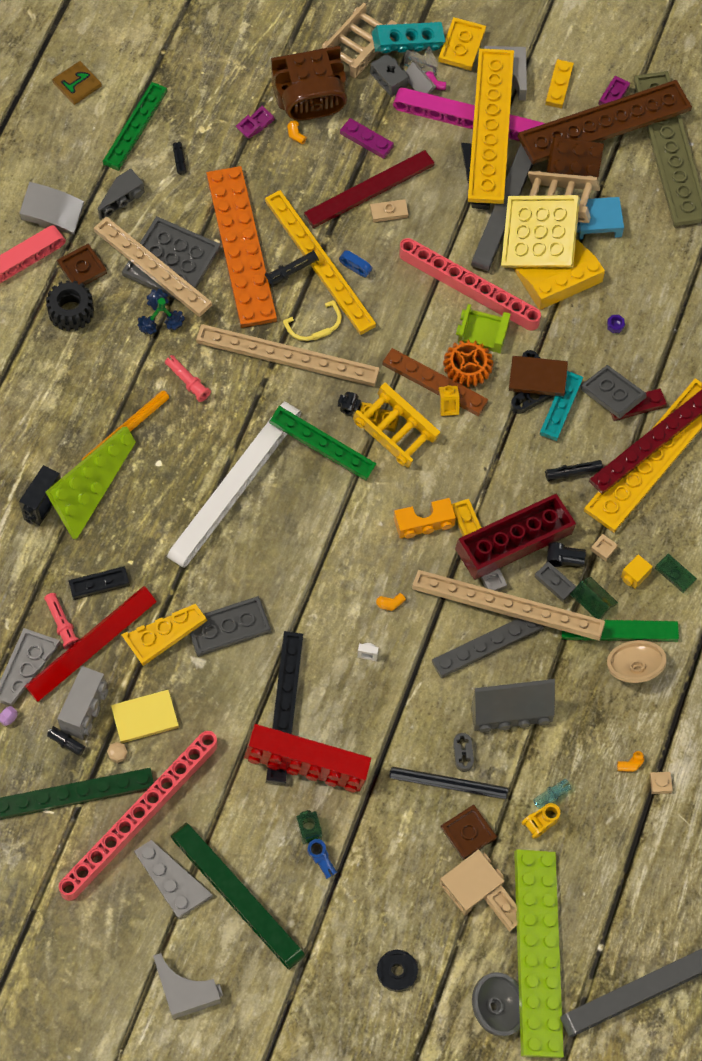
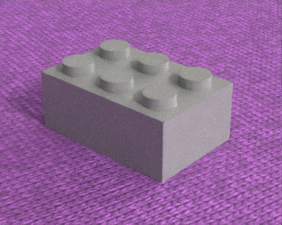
(83, 703)

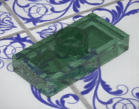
(675, 573)

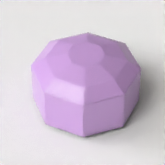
(8, 715)

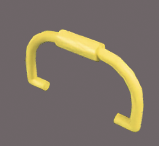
(320, 334)

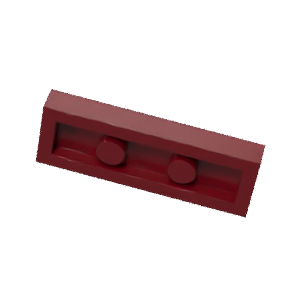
(653, 401)

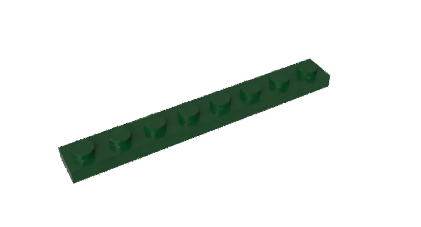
(75, 793)

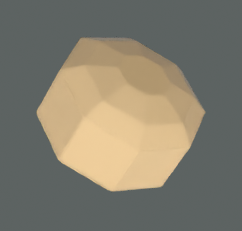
(117, 752)

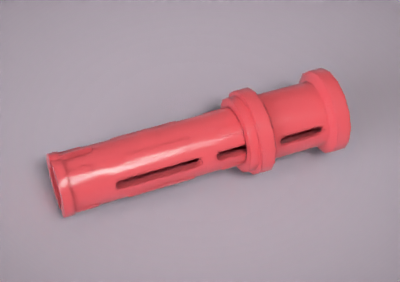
(193, 384)
(64, 628)

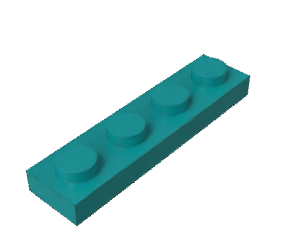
(561, 407)

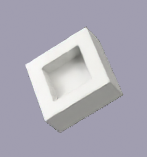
(368, 651)

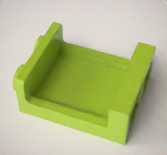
(483, 328)

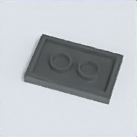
(613, 391)

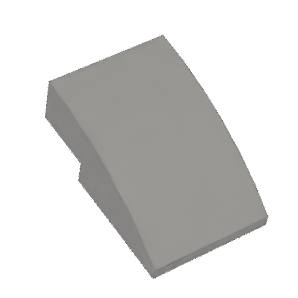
(51, 207)

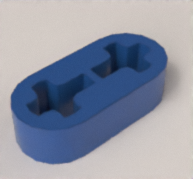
(355, 263)

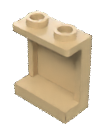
(471, 881)

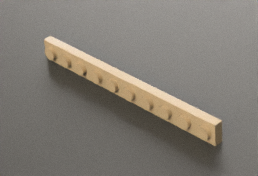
(287, 355)
(509, 605)

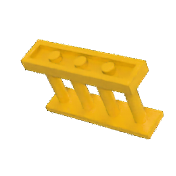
(401, 408)

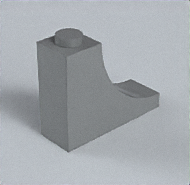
(519, 76)
(186, 995)

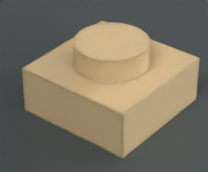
(604, 547)
(660, 782)

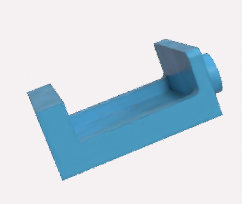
(605, 217)

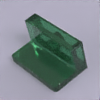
(593, 597)

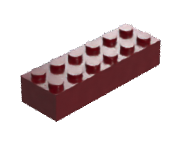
(515, 536)

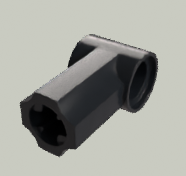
(560, 555)

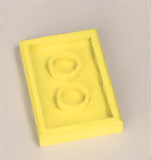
(144, 716)

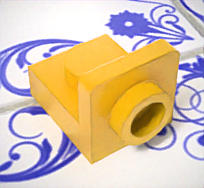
(449, 400)

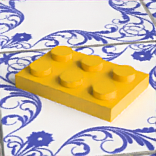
(462, 43)

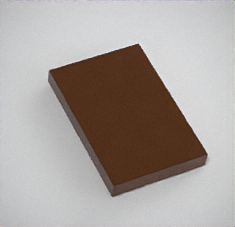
(538, 376)

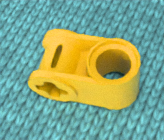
(539, 823)

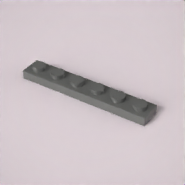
(484, 646)

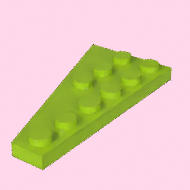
(83, 487)

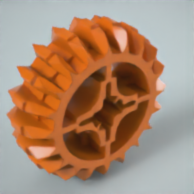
(469, 372)

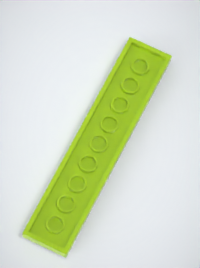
(538, 954)

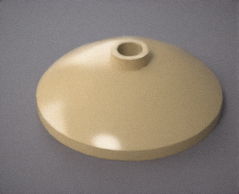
(636, 661)

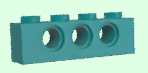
(432, 31)

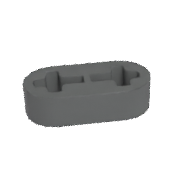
(458, 752)

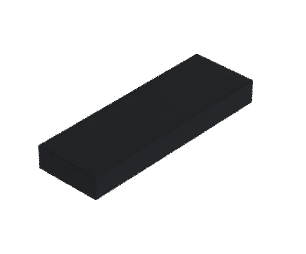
(99, 583)

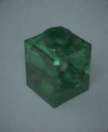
(308, 835)

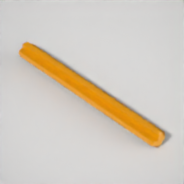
(140, 415)

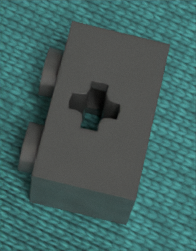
(389, 74)

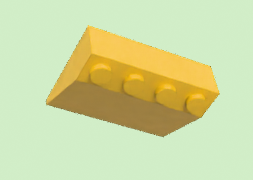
(555, 284)

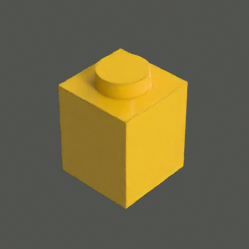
(636, 572)

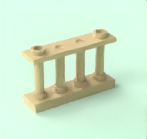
(366, 54)
(570, 182)

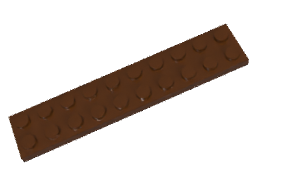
(607, 119)

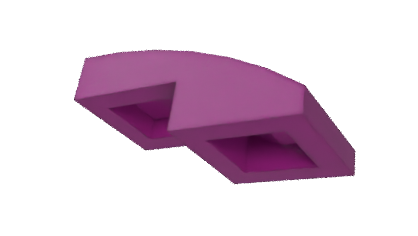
(255, 123)

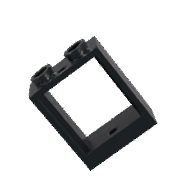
(35, 502)

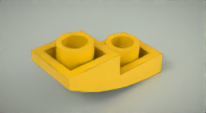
(379, 416)

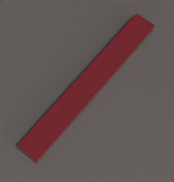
(368, 189)

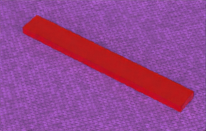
(90, 644)

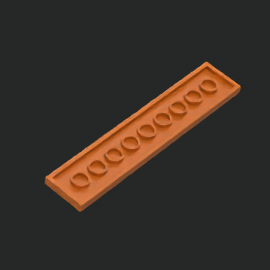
(241, 247)

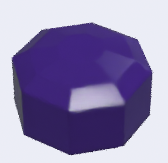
(615, 323)

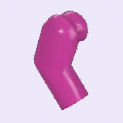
(440, 85)

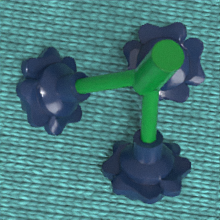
(157, 301)

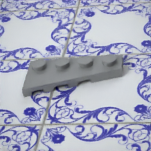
(24, 664)
(175, 884)

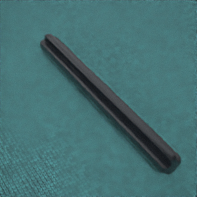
(448, 782)

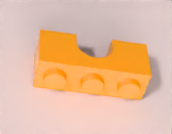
(410, 524)

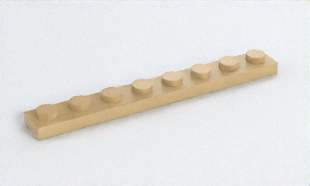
(153, 266)

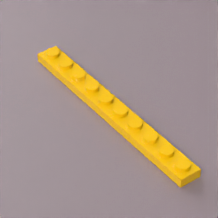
(324, 267)

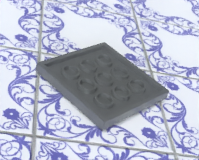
(178, 249)

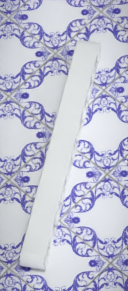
(228, 492)

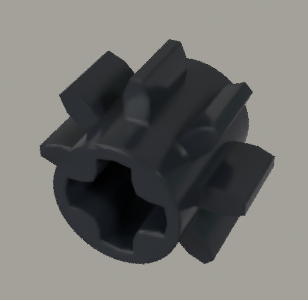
(349, 403)

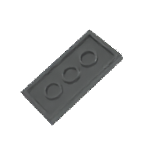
(230, 626)

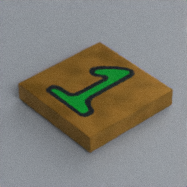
(76, 82)

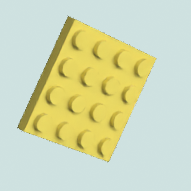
(540, 231)

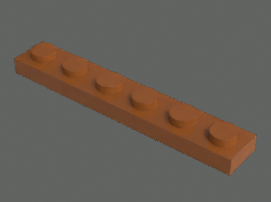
(433, 380)

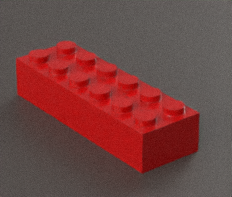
(307, 758)

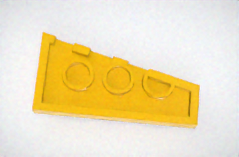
(157, 637)

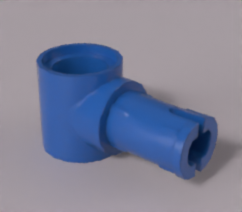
(322, 858)

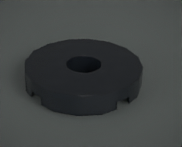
(394, 982)

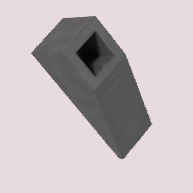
(122, 191)

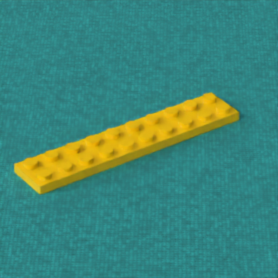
(491, 126)
(621, 499)

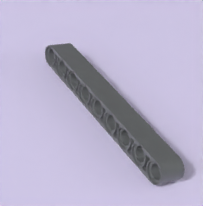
(495, 227)
(633, 994)

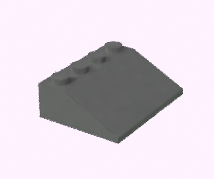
(513, 705)

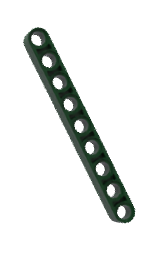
(237, 896)

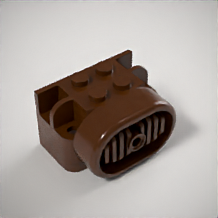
(309, 83)

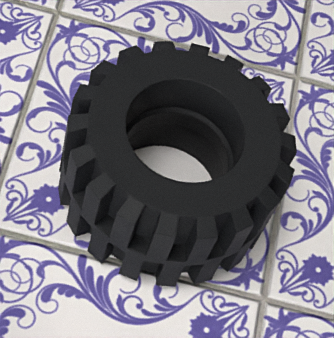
(67, 293)

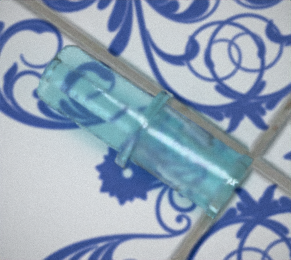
(551, 794)

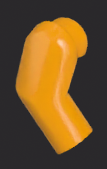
(294, 134)
(389, 603)
(633, 764)

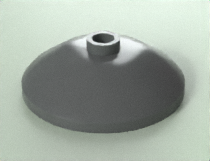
(503, 995)

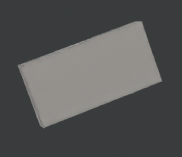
(419, 79)

